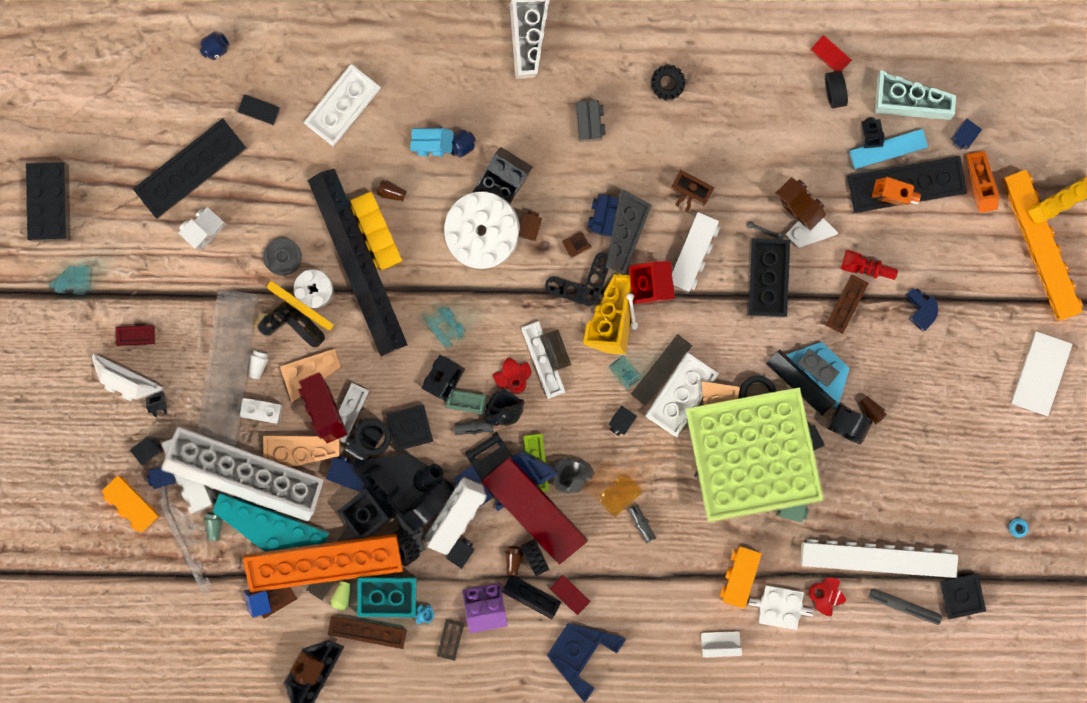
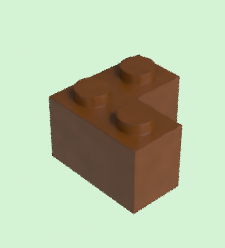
(799, 204)

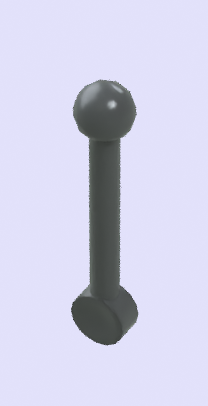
(780, 236)

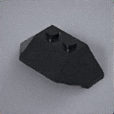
(327, 653)

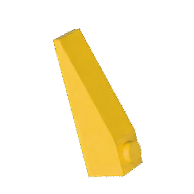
(610, 324)

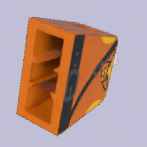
(895, 192)

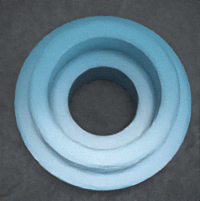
(1024, 527)

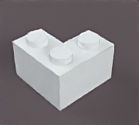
(202, 229)

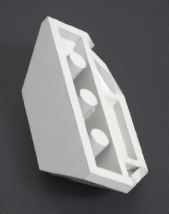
(123, 380)

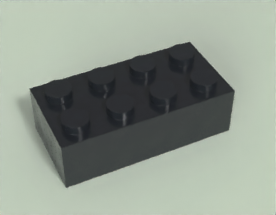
(48, 202)
(768, 278)

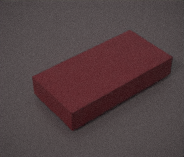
(135, 335)
(570, 595)

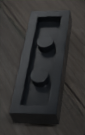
(531, 597)

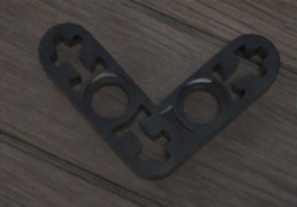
(581, 290)
(313, 337)

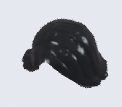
(503, 409)

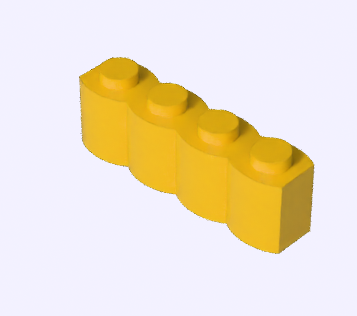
(1059, 202)
(376, 231)

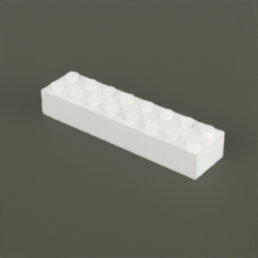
(242, 474)

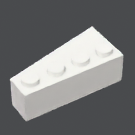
(527, 28)

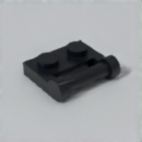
(485, 465)

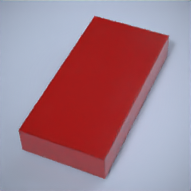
(830, 54)

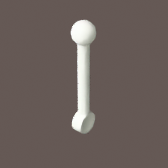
(634, 325)

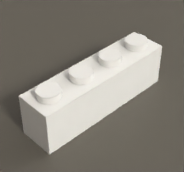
(693, 251)
(455, 516)

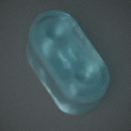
(456, 329)

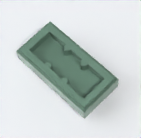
(467, 402)

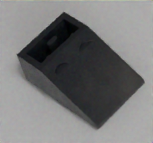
(504, 175)

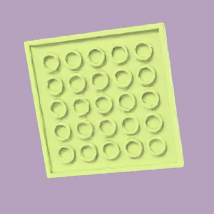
(754, 455)

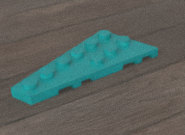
(265, 527)

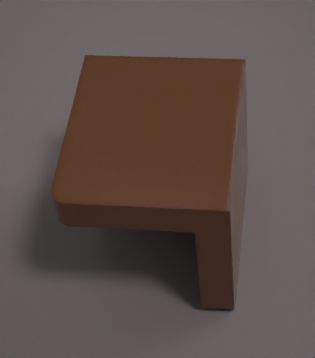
(576, 245)

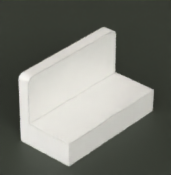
(721, 644)

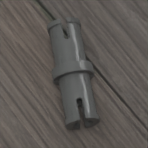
(472, 427)
(641, 523)

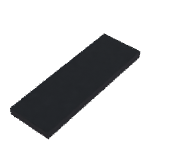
(189, 168)
(931, 179)

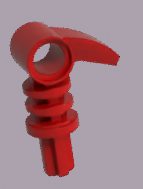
(853, 262)

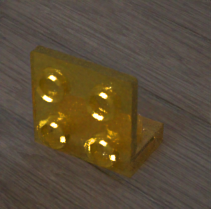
(620, 495)

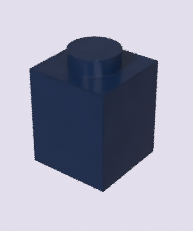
(965, 134)
(159, 478)

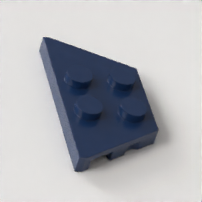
(533, 467)

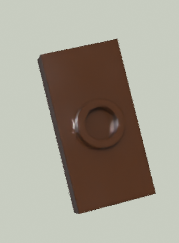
(280, 598)

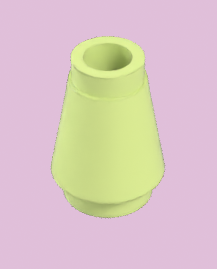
(340, 598)

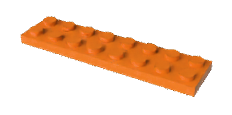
(323, 563)

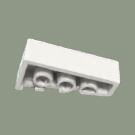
(195, 493)

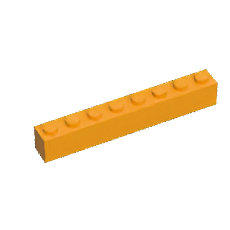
(1042, 247)

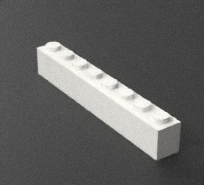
(879, 559)

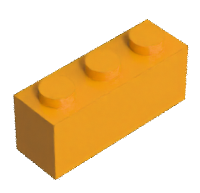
(130, 504)
(740, 577)

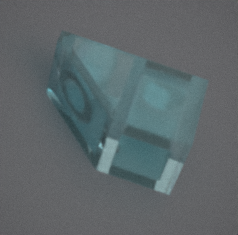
(74, 279)

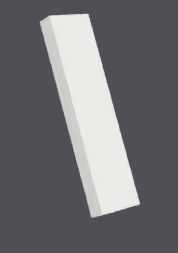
(550, 380)

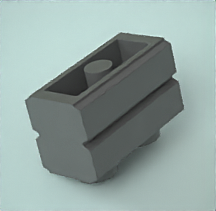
(590, 121)

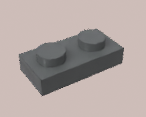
(818, 367)

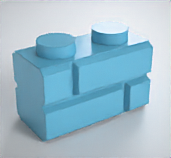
(431, 141)

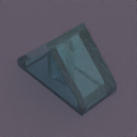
(625, 372)

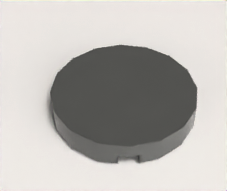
(282, 256)

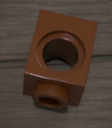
(530, 226)
(306, 668)

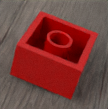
(651, 282)

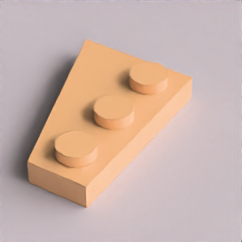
(325, 363)

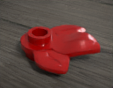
(511, 373)
(829, 596)

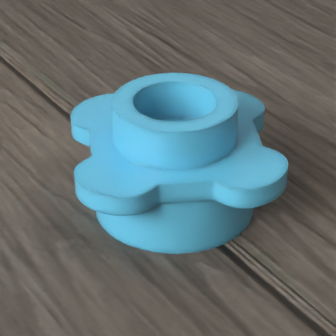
(424, 614)

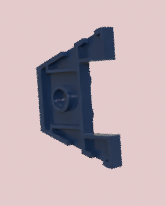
(574, 650)

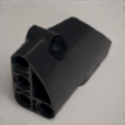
(406, 485)

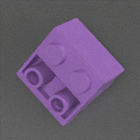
(484, 608)

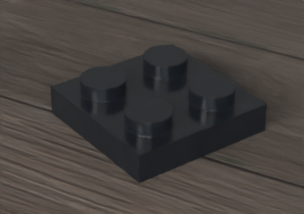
(410, 427)
(962, 596)

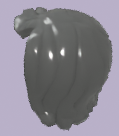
(571, 474)

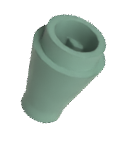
(213, 526)

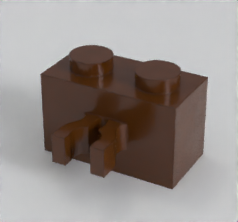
(691, 188)

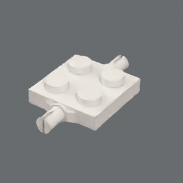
(781, 607)

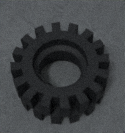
(668, 71)
(408, 548)
(535, 557)

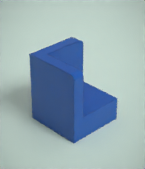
(257, 602)

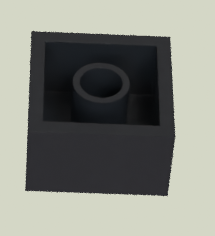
(366, 514)

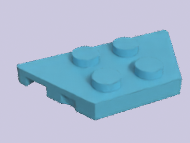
(836, 387)

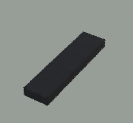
(799, 379)

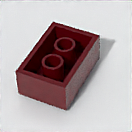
(322, 408)

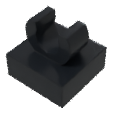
(156, 403)

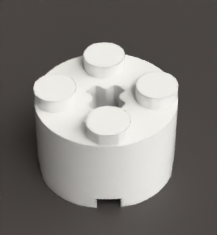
(309, 279)

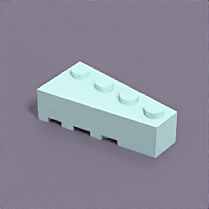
(912, 99)

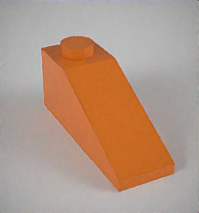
(982, 182)

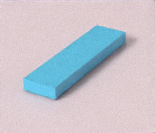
(891, 149)

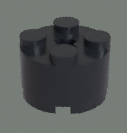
(850, 424)

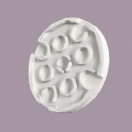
(500, 224)

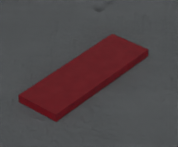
(534, 510)

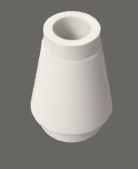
(258, 362)

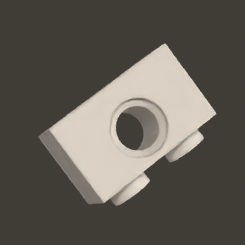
(261, 411)

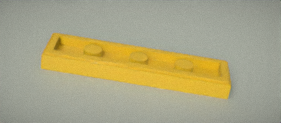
(299, 305)

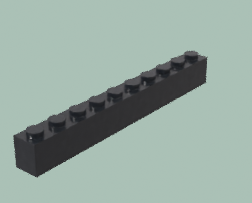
(357, 262)

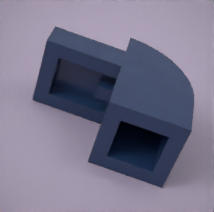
(926, 311)

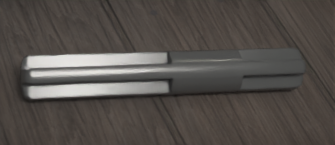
(904, 606)

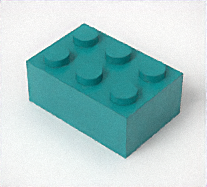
(387, 597)

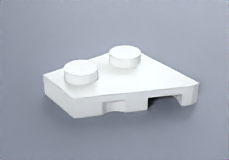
(801, 236)

